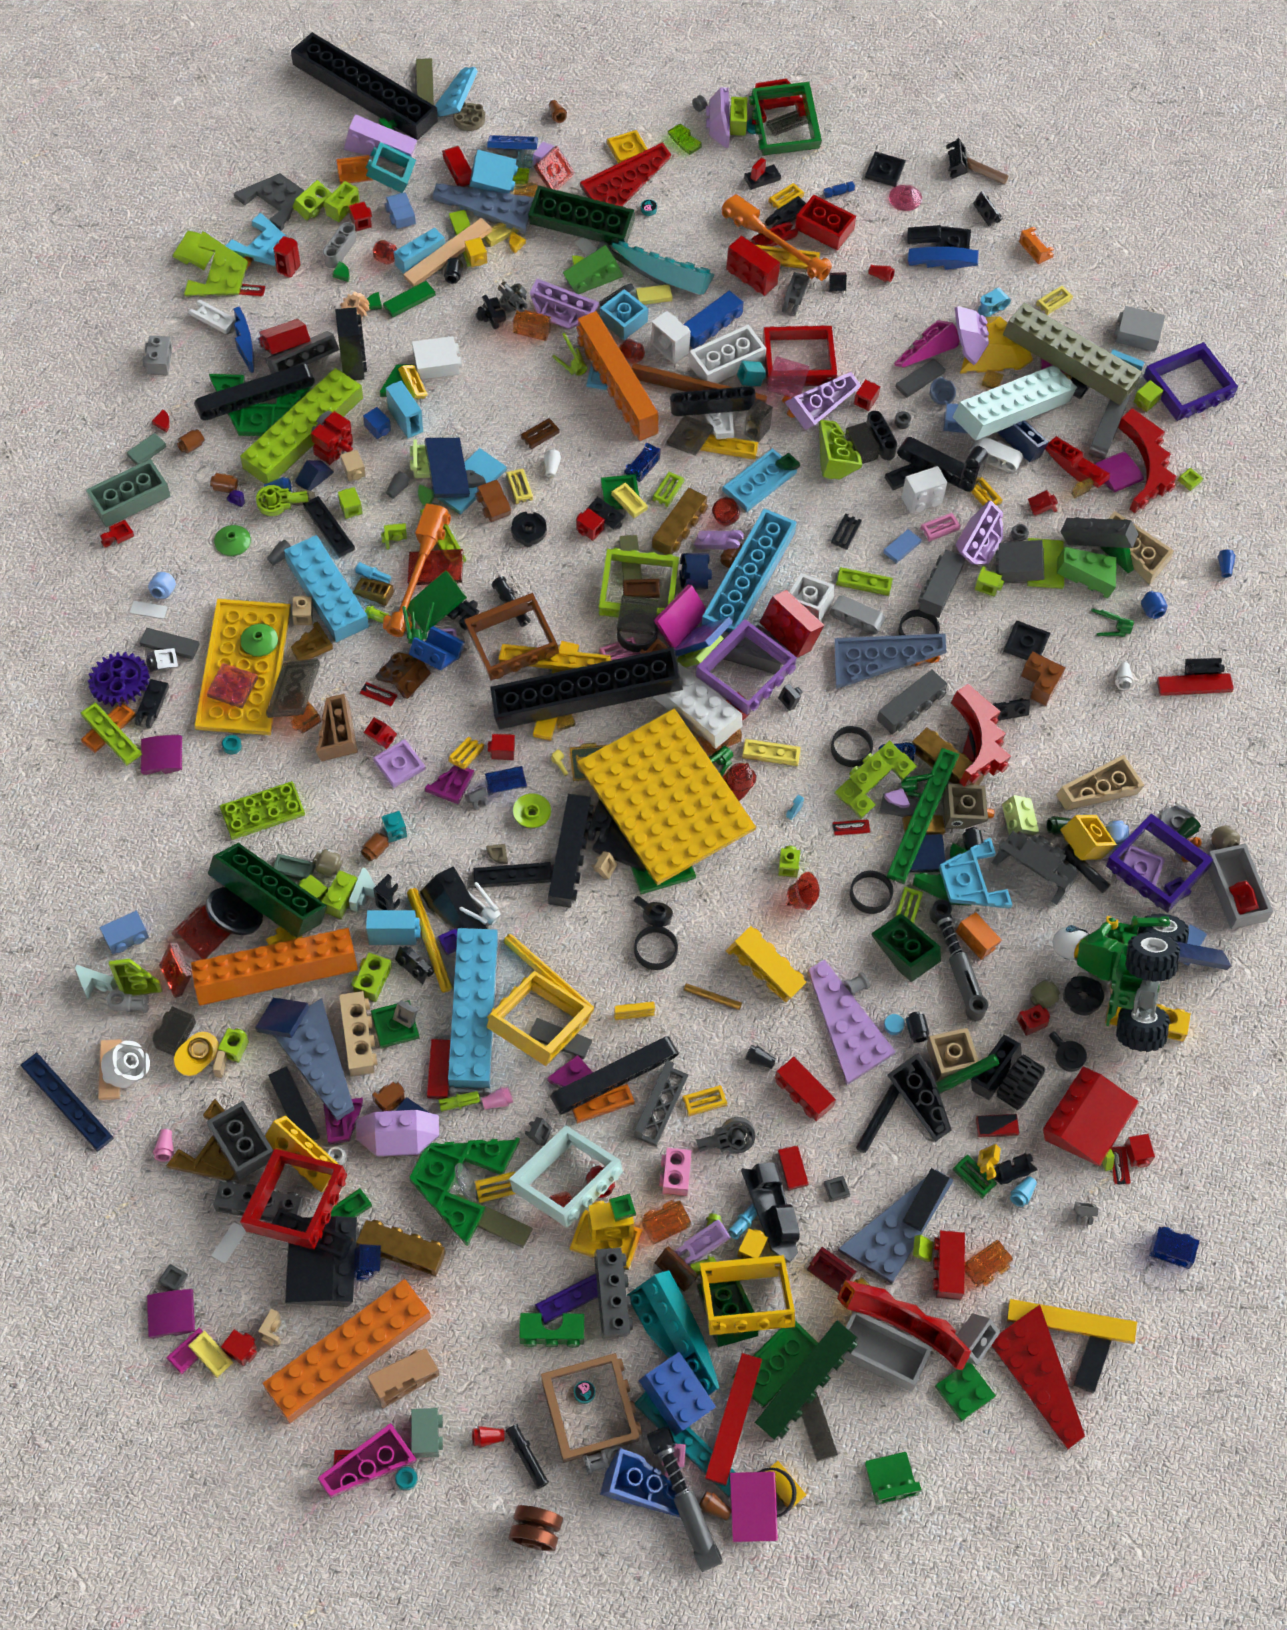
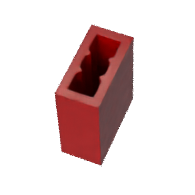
(284, 336)

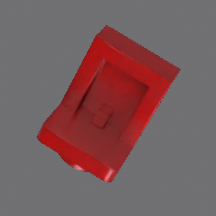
(1043, 502)
(1243, 897)

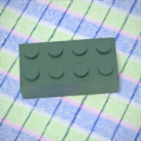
(128, 493)

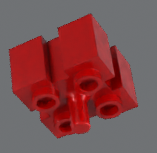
(332, 438)

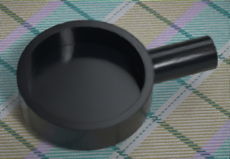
(655, 913)
(1070, 1054)

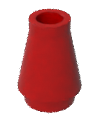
(881, 272)
(486, 1436)

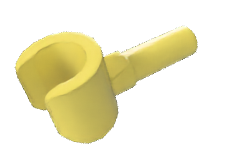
(556, 758)

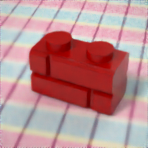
(287, 256)

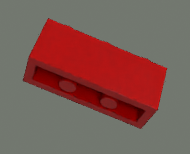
(804, 1089)
(949, 1265)

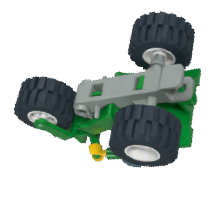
(1135, 967)

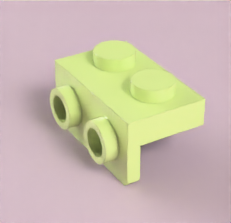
(419, 463)
(1020, 815)

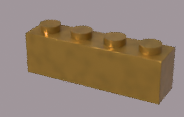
(679, 522)
(928, 748)
(402, 1247)

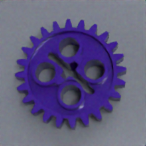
(118, 679)

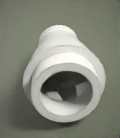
(551, 460)
(1124, 677)

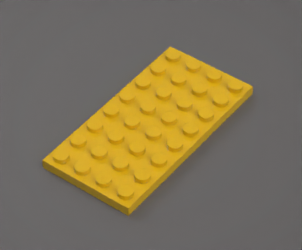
(229, 623)

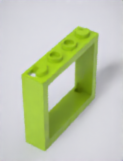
(615, 554)

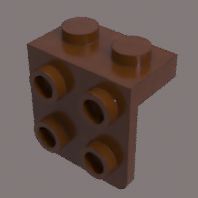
(404, 672)

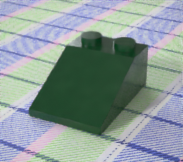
(907, 947)
(728, 1299)

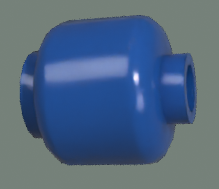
(1154, 604)

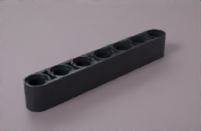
(254, 392)
(614, 1075)

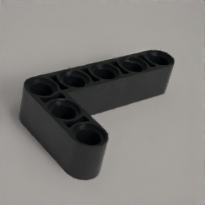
(955, 472)

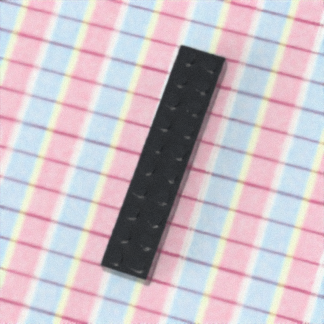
(364, 85)
(586, 688)

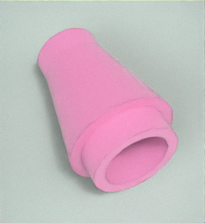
(499, 1098)
(164, 1146)

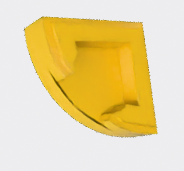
(516, 242)

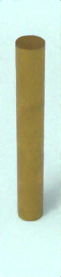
(712, 996)

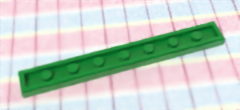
(922, 816)

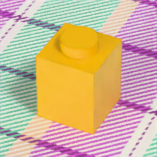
(476, 252)
(752, 1244)

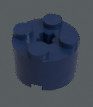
(695, 570)

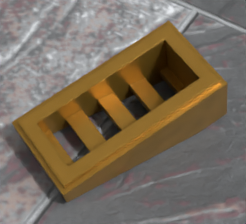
(383, 599)

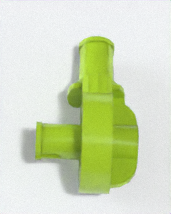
(278, 499)

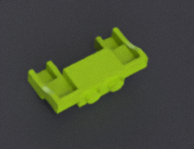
(866, 777)

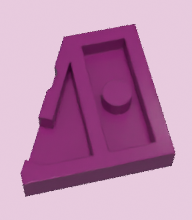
(452, 784)
(570, 1072)
(342, 1130)

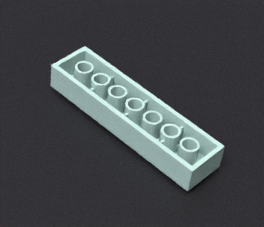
(1014, 402)

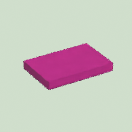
(680, 616)
(754, 1506)

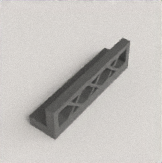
(653, 1101)

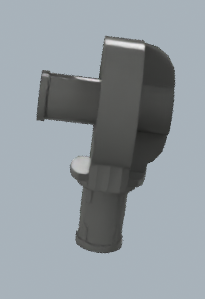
(512, 297)
(730, 1136)

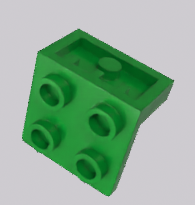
(891, 1478)

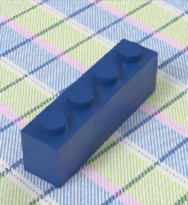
(714, 318)

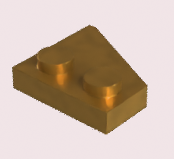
(311, 644)

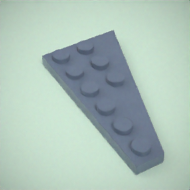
(489, 205)
(871, 656)
(317, 1059)
(887, 1240)

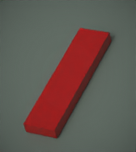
(1195, 684)

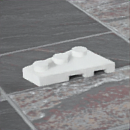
(722, 424)

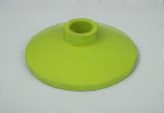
(532, 803)

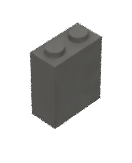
(1020, 561)

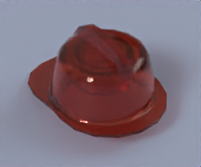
(740, 779)
(803, 892)

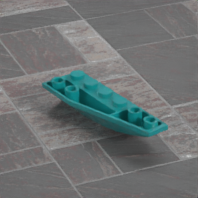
(667, 269)
(673, 1326)

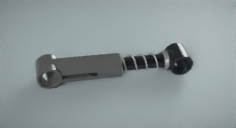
(959, 962)
(704, 1547)

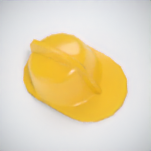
(196, 1053)

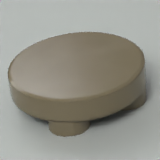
(470, 117)

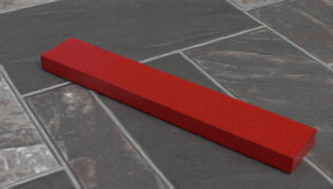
(733, 1419)

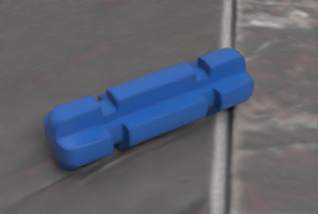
(839, 189)

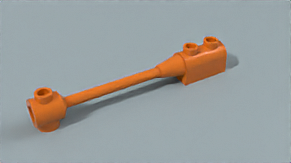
(747, 215)
(428, 533)

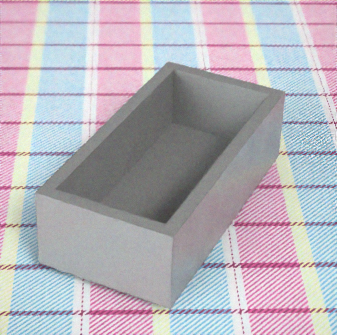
(1234, 866)
(887, 1351)

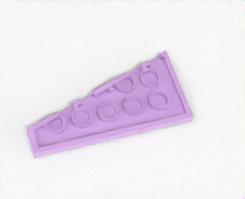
(851, 1031)

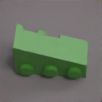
(593, 271)
(1088, 568)

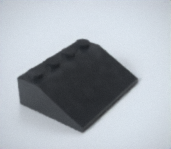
(319, 1276)

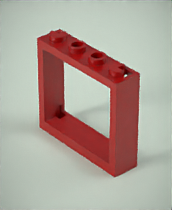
(814, 377)
(266, 1185)

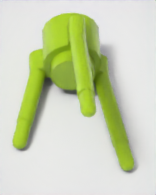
(577, 364)

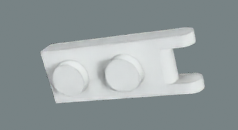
(213, 317)

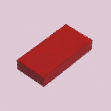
(793, 1167)

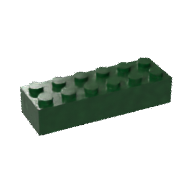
(581, 216)
(267, 890)

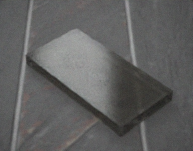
(293, 688)

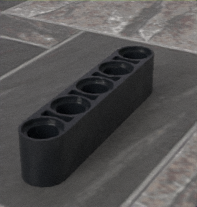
(712, 401)

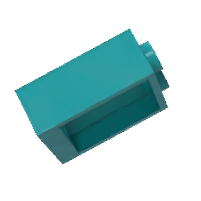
(386, 177)

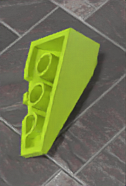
(836, 453)
(133, 978)

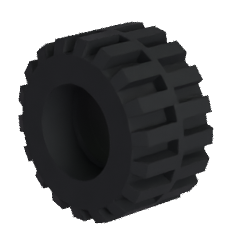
(1020, 1082)

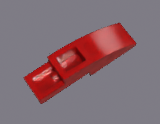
(1072, 462)

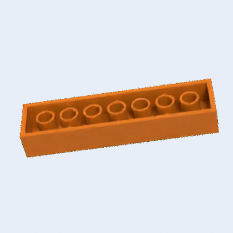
(618, 375)
(273, 966)
(346, 1350)

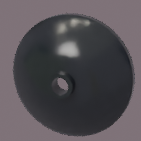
(232, 912)

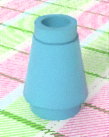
(1022, 1193)

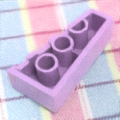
(365, 135)
(818, 402)

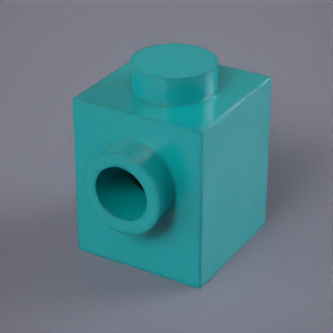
(751, 373)
(394, 826)

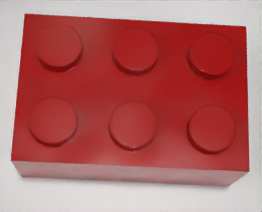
(825, 222)
(753, 265)
(791, 623)

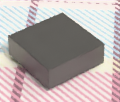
(836, 1188)
(173, 1278)

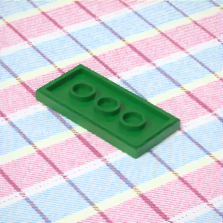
(780, 1360)

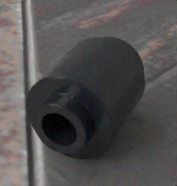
(453, 270)
(972, 837)
(917, 1027)

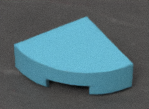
(798, 804)

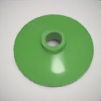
(232, 546)
(259, 646)

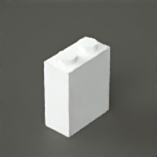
(436, 357)

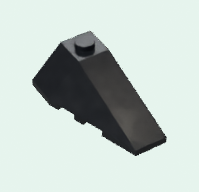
(445, 896)
(921, 1093)

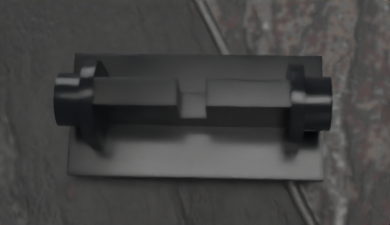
(986, 209)
(611, 515)
(1203, 666)
(1013, 709)
(408, 959)
(1007, 1172)

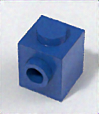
(377, 423)

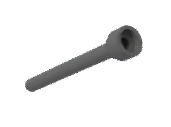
(620, 258)

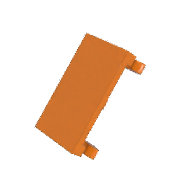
(353, 169)
(1034, 246)
(978, 935)

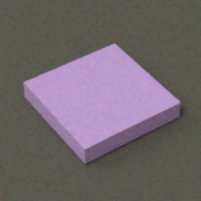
(399, 763)
(1144, 863)

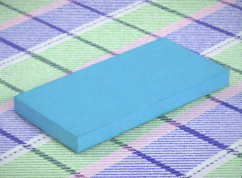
(483, 465)
(757, 481)

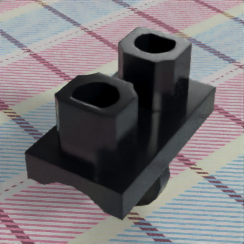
(487, 312)
(464, 610)

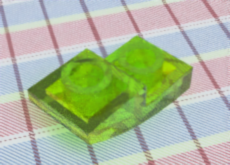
(683, 138)

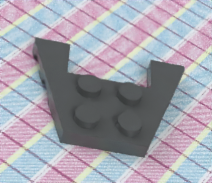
(277, 192)

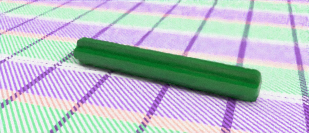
(967, 1073)

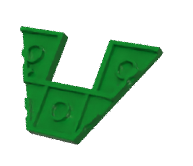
(259, 417)
(436, 1174)

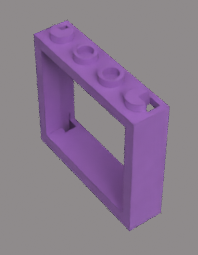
(743, 630)

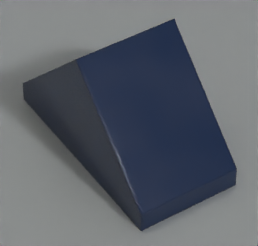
(313, 474)

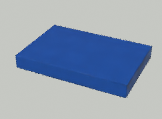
(512, 142)

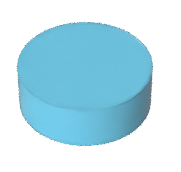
(894, 1024)

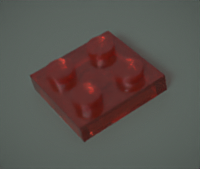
(554, 169)
(175, 969)

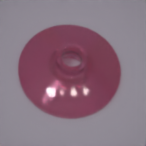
(905, 197)

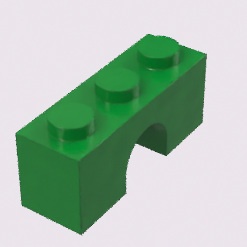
(569, 1333)

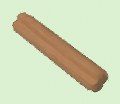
(987, 171)

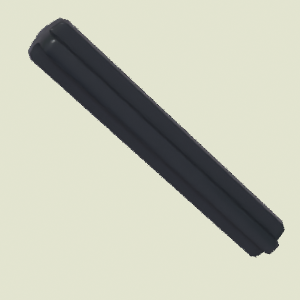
(878, 1119)

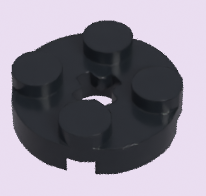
(530, 537)
(1083, 984)

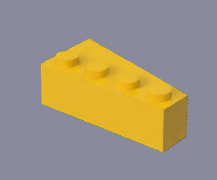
(767, 964)

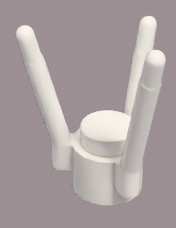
(489, 913)

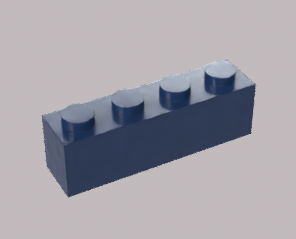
(1025, 439)

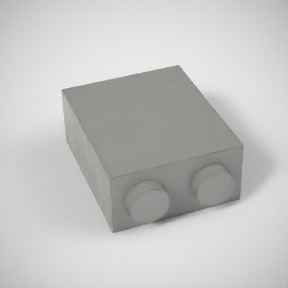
(1139, 328)

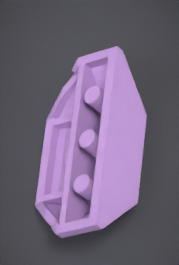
(719, 117)
(560, 304)
(972, 333)
(982, 535)
(397, 1132)

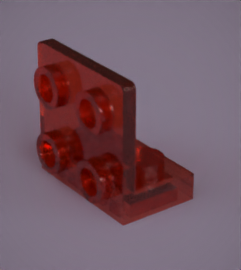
(200, 932)

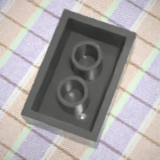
(240, 1140)

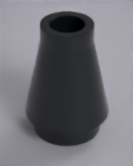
(760, 1057)

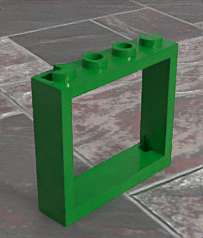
(784, 91)

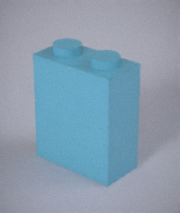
(493, 172)
(404, 409)
(392, 927)

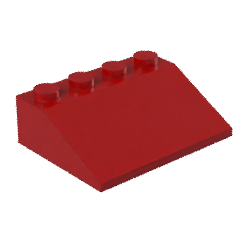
(1089, 1116)

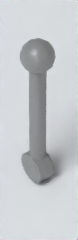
(486, 1091)

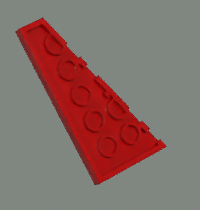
(626, 178)
(1034, 1363)

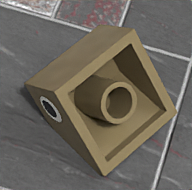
(964, 805)

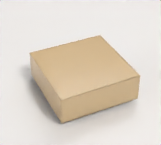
(219, 1064)

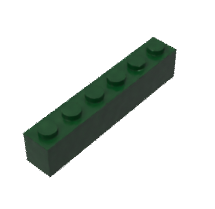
(806, 1380)

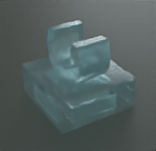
(524, 160)

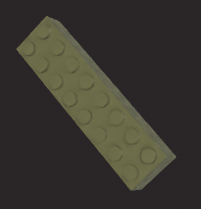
(1072, 353)

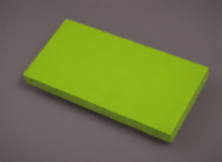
(262, 810)

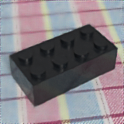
(351, 343)

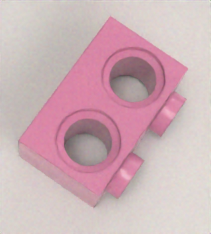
(679, 1172)

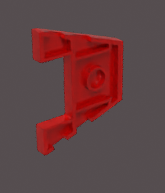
(768, 104)

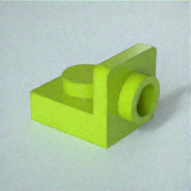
(393, 532)

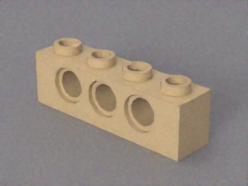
(357, 1063)

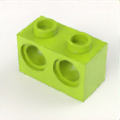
(738, 116)
(309, 198)
(337, 203)
(375, 977)

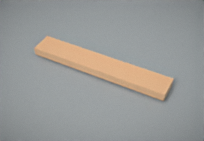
(449, 250)

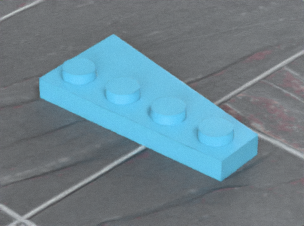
(456, 93)

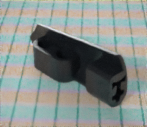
(772, 1208)

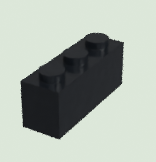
(1007, 1052)

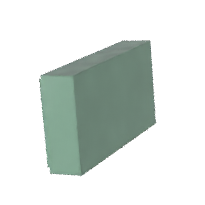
(146, 449)
(294, 867)

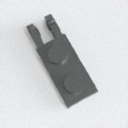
(795, 291)

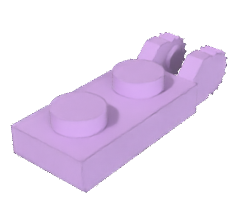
(718, 539)
(704, 1242)

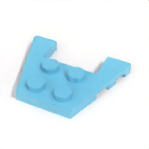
(262, 247)
(965, 881)

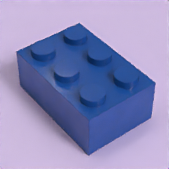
(677, 1393)

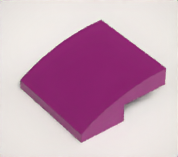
(1122, 471)
(161, 754)
(170, 1313)

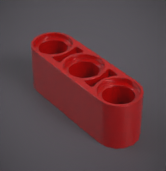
(457, 165)

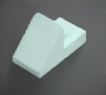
(363, 888)
(91, 979)

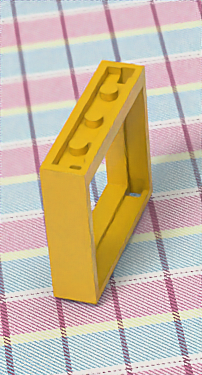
(553, 994)
(744, 1270)

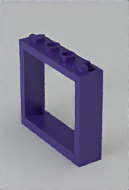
(1201, 351)
(1174, 841)

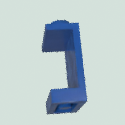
(438, 649)

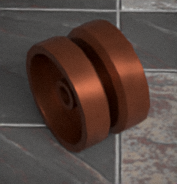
(535, 1528)

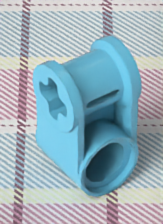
(993, 302)

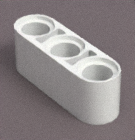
(1000, 454)

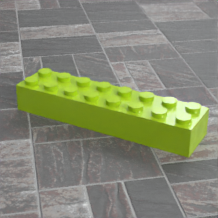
(291, 434)

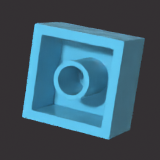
(624, 314)

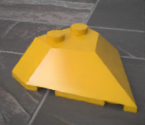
(1000, 352)

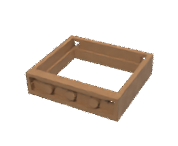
(629, 1408)

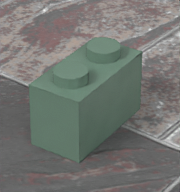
(425, 1432)

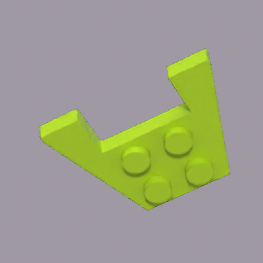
(225, 272)

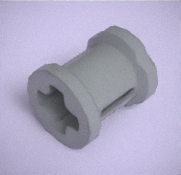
(857, 983)

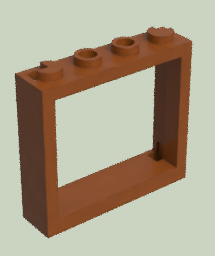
(503, 613)

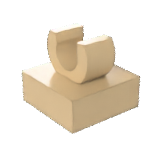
(605, 865)

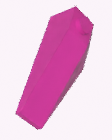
(936, 339)

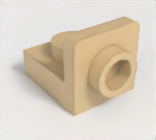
(270, 1325)

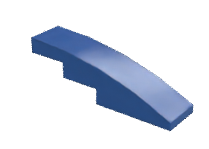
(943, 256)
(243, 339)

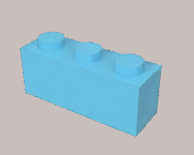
(418, 249)

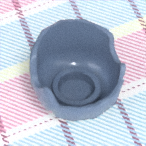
(942, 391)

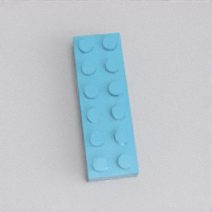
(327, 587)

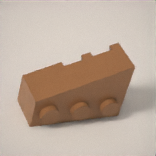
(337, 729)
(403, 1377)

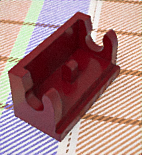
(830, 1269)

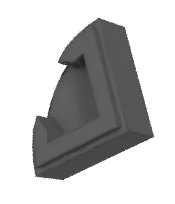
(474, 479)

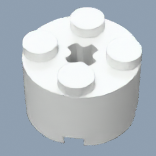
(124, 1064)

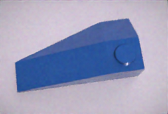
(638, 1483)

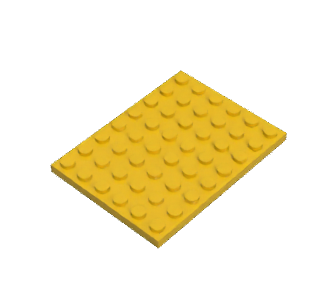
(666, 796)

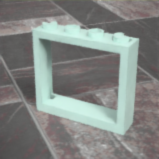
(546, 1156)

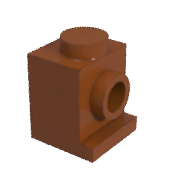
(389, 1096)

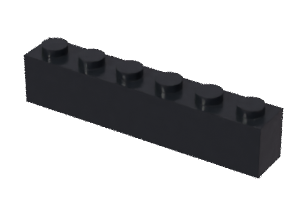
(569, 851)

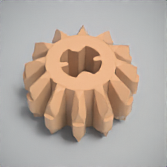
(358, 301)

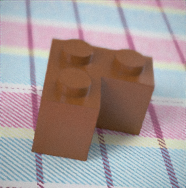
(1045, 675)

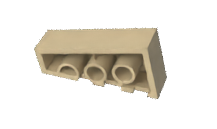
(1148, 553)
(1103, 784)

